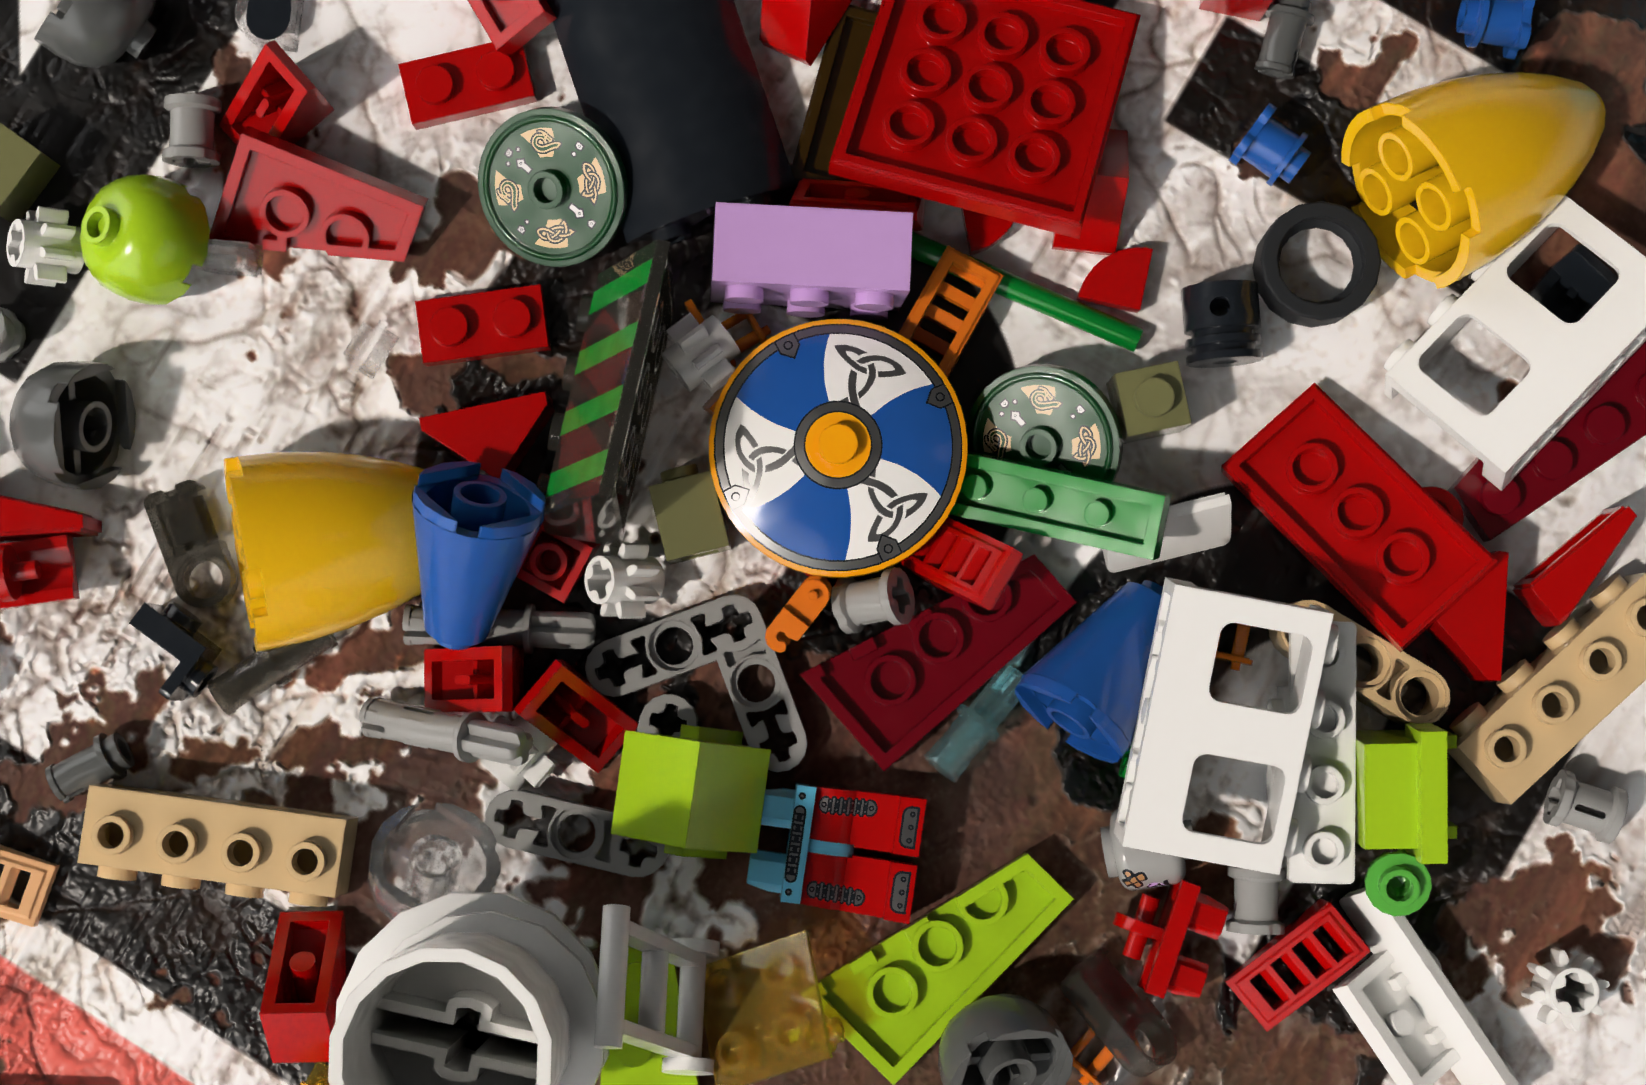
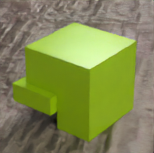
(691, 791)
(1404, 791)

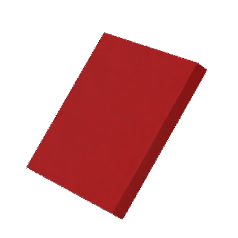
(988, 105)

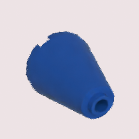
(470, 546)
(1097, 674)

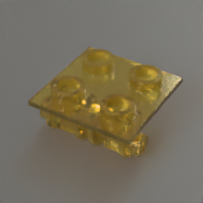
(767, 1013)

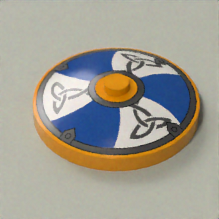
(838, 448)

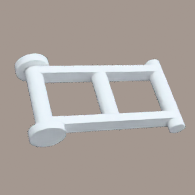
(690, 955)

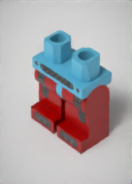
(820, 848)

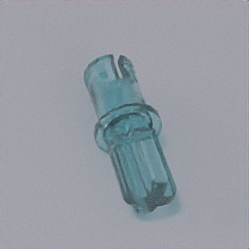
(975, 725)

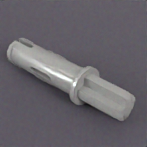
(518, 628)
(464, 735)

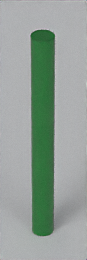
(1042, 299)

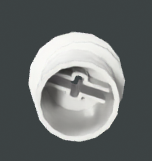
(459, 956)

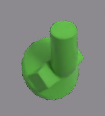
(1397, 883)

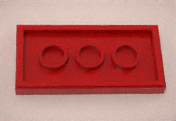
(1358, 517)

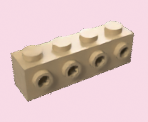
(1558, 695)
(217, 841)

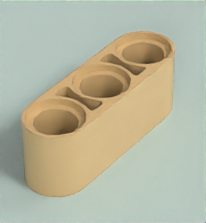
(1387, 675)

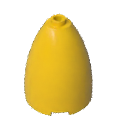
(1478, 160)
(321, 541)

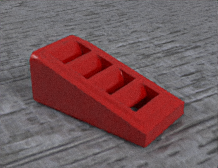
(33, 520)
(965, 563)
(1566, 574)
(1331, 966)

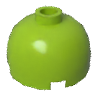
(144, 238)

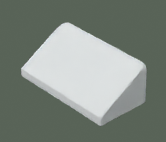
(1188, 530)

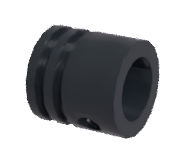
(1225, 338)

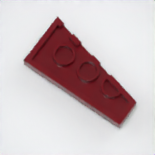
(1593, 436)
(921, 671)

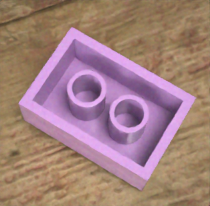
(810, 259)

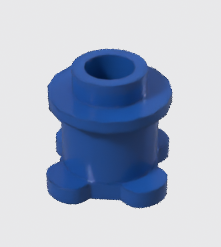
(1496, 23)
(1272, 148)

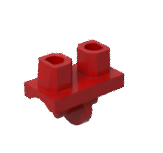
(37, 572)
(1164, 965)

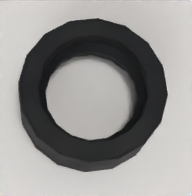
(1343, 224)

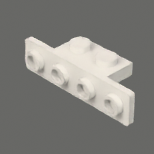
(1327, 807)
(1411, 1007)

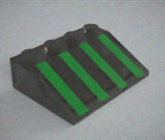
(610, 398)

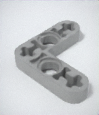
(731, 658)
(606, 850)

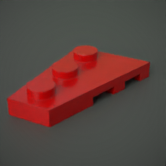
(307, 201)

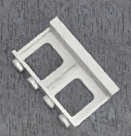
(1564, 358)
(1183, 722)

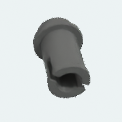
(1284, 37)
(103, 760)

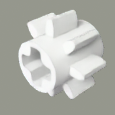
(45, 246)
(700, 353)
(624, 580)
(539, 762)
(1578, 1001)

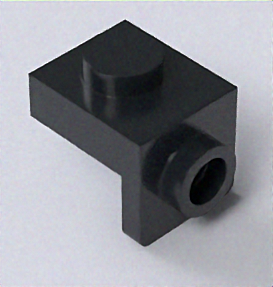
(1573, 284)
(177, 633)

